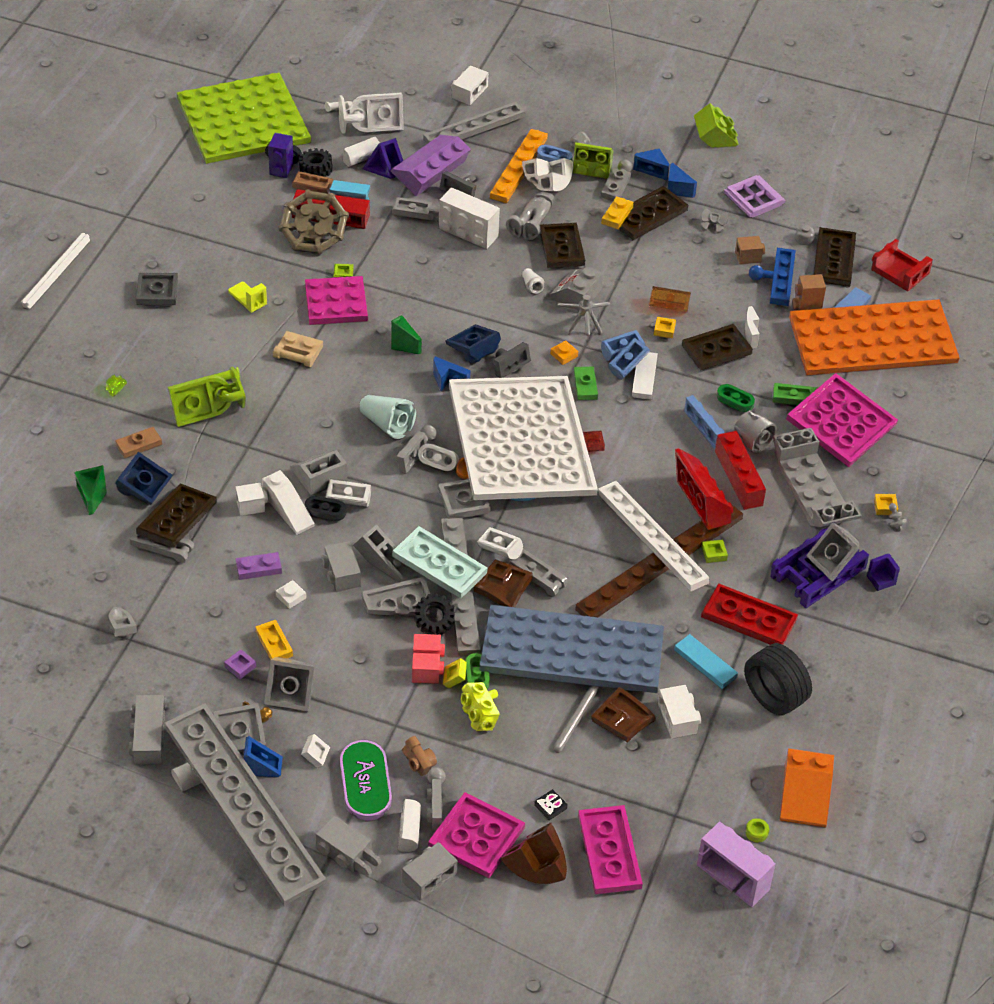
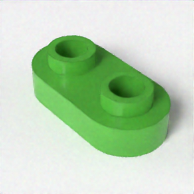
(473, 674)

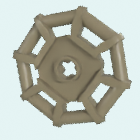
(309, 212)

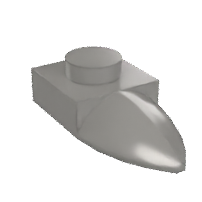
(121, 622)

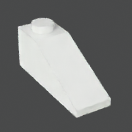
(287, 502)

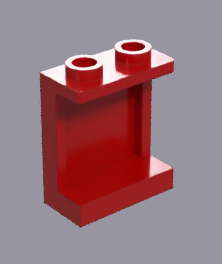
(900, 266)

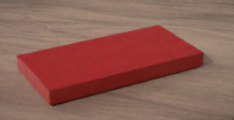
(749, 615)

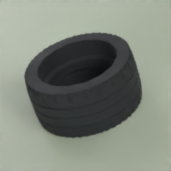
(778, 679)

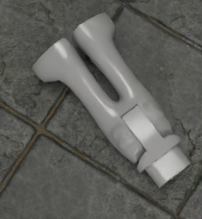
(536, 208)

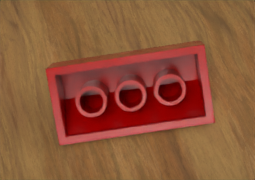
(702, 491)

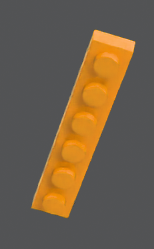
(514, 171)

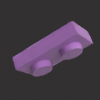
(258, 566)

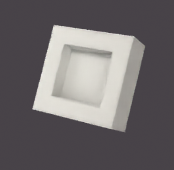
(291, 594)
(315, 750)

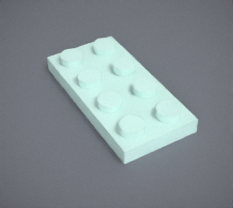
(439, 562)

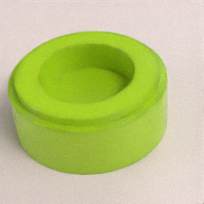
(757, 830)

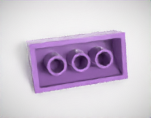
(430, 161)

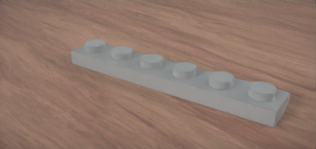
(479, 123)

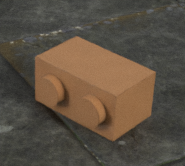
(809, 292)

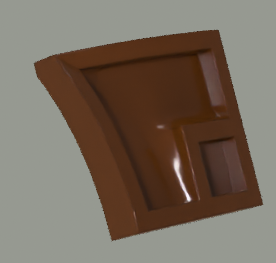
(504, 583)
(623, 715)

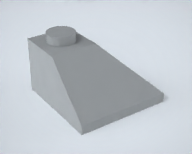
(833, 550)
(289, 684)

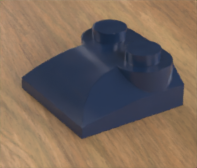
(475, 342)
(143, 479)

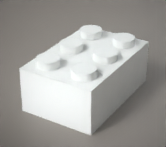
(469, 218)

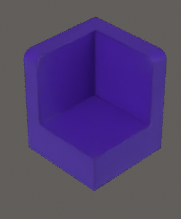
(883, 572)

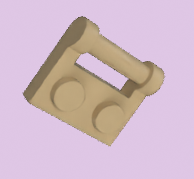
(298, 348)

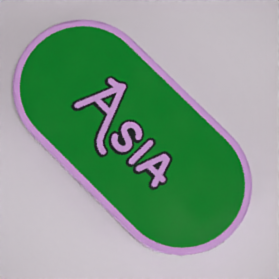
(365, 780)

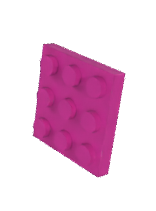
(336, 300)
(477, 834)

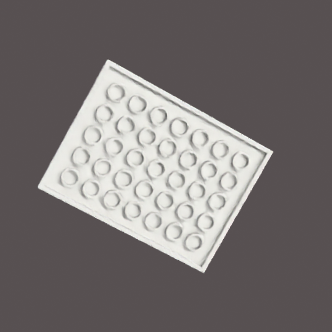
(521, 438)

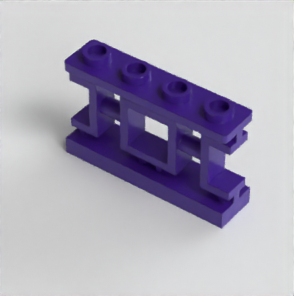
(822, 584)

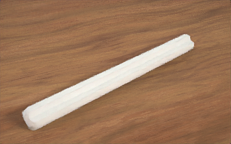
(53, 273)

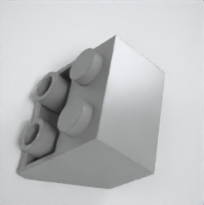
(317, 470)

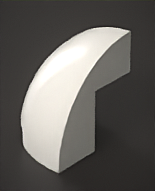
(548, 175)

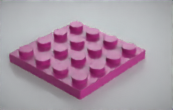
(842, 419)

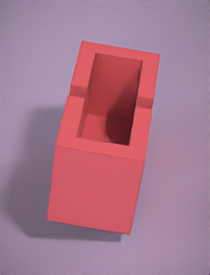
(426, 658)

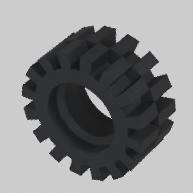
(308, 159)
(434, 602)

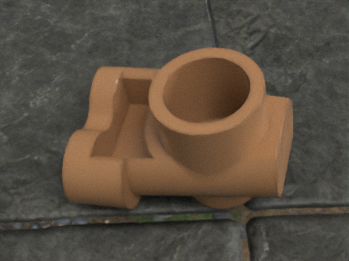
(419, 759)

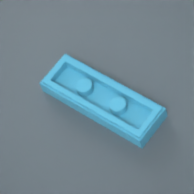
(706, 661)

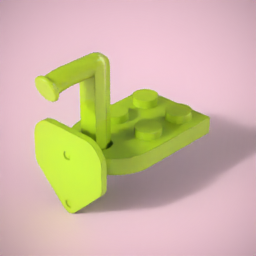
(206, 396)

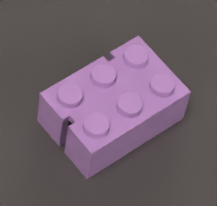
(733, 859)

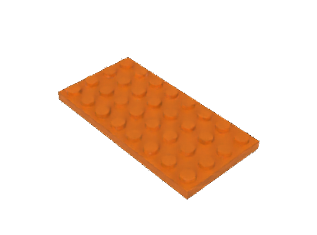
(873, 337)

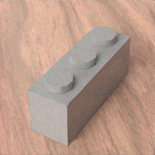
(147, 729)

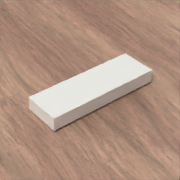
(644, 377)

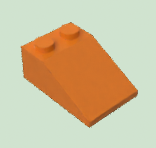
(806, 787)

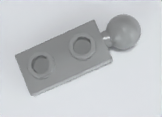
(617, 181)
(409, 454)
(436, 777)

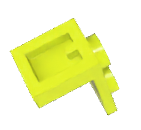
(249, 297)

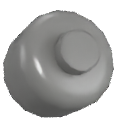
(579, 137)
(805, 235)

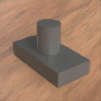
(464, 185)
(511, 360)

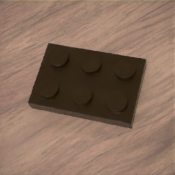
(562, 245)
(717, 347)

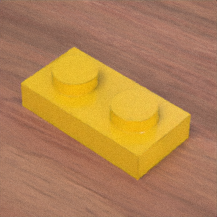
(617, 213)
(274, 640)

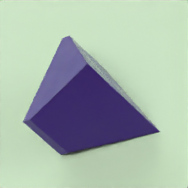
(384, 158)

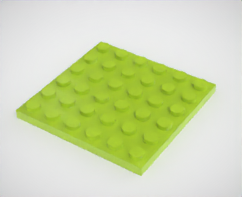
(241, 116)

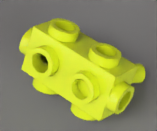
(479, 706)

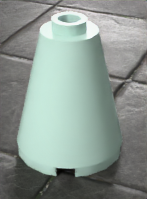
(389, 414)

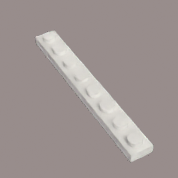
(653, 536)

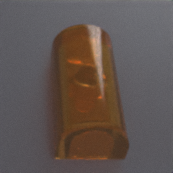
(670, 299)

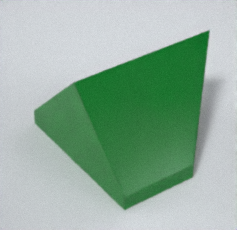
(404, 336)
(91, 487)

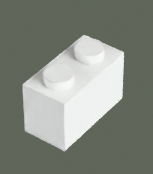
(469, 85)
(679, 711)

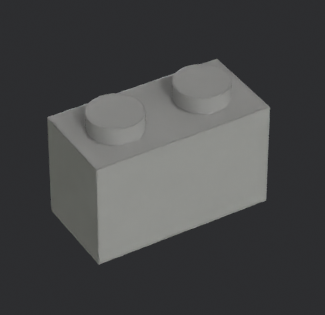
(342, 566)
(429, 870)

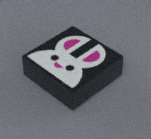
(550, 804)

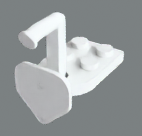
(370, 112)

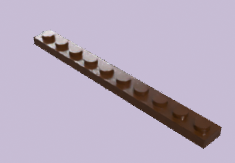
(648, 570)

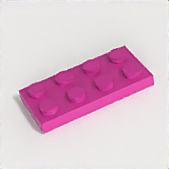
(610, 849)

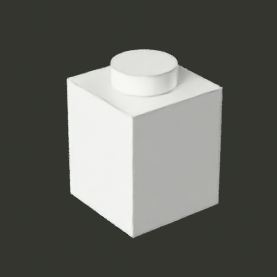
(251, 499)

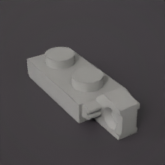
(415, 209)

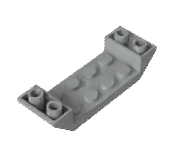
(810, 479)

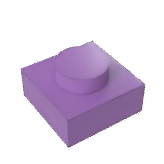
(240, 664)

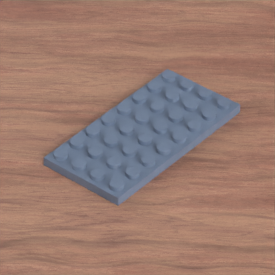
(572, 648)

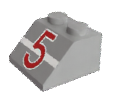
(577, 284)

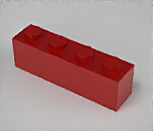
(357, 208)
(740, 470)

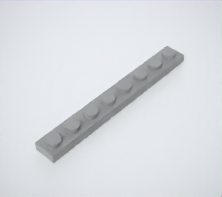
(465, 616)

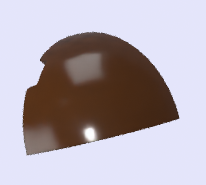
(538, 857)

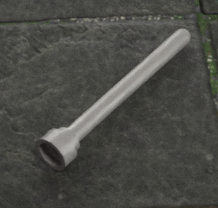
(576, 717)

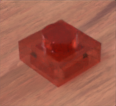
(594, 441)

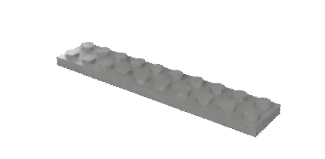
(245, 804)

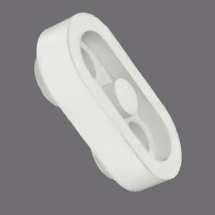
(439, 457)

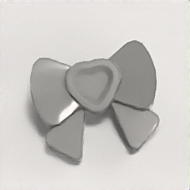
(714, 218)

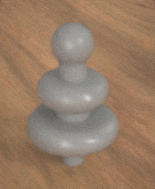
(896, 516)

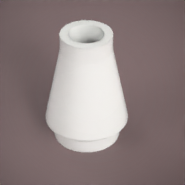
(533, 282)

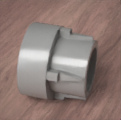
(755, 431)

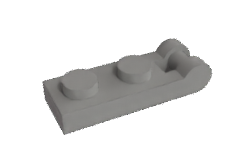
(179, 555)
(541, 572)

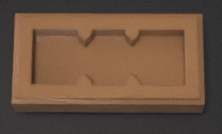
(312, 182)
(138, 442)

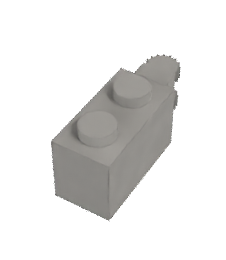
(346, 846)

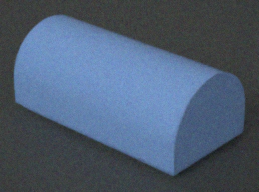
(613, 346)
(628, 358)

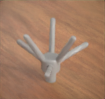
(585, 309)

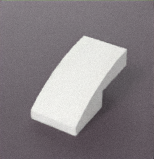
(751, 327)

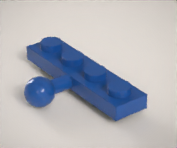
(781, 276)

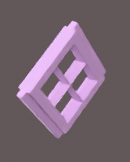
(776, 199)

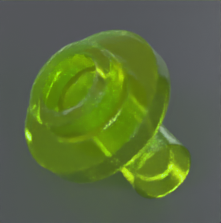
(115, 384)

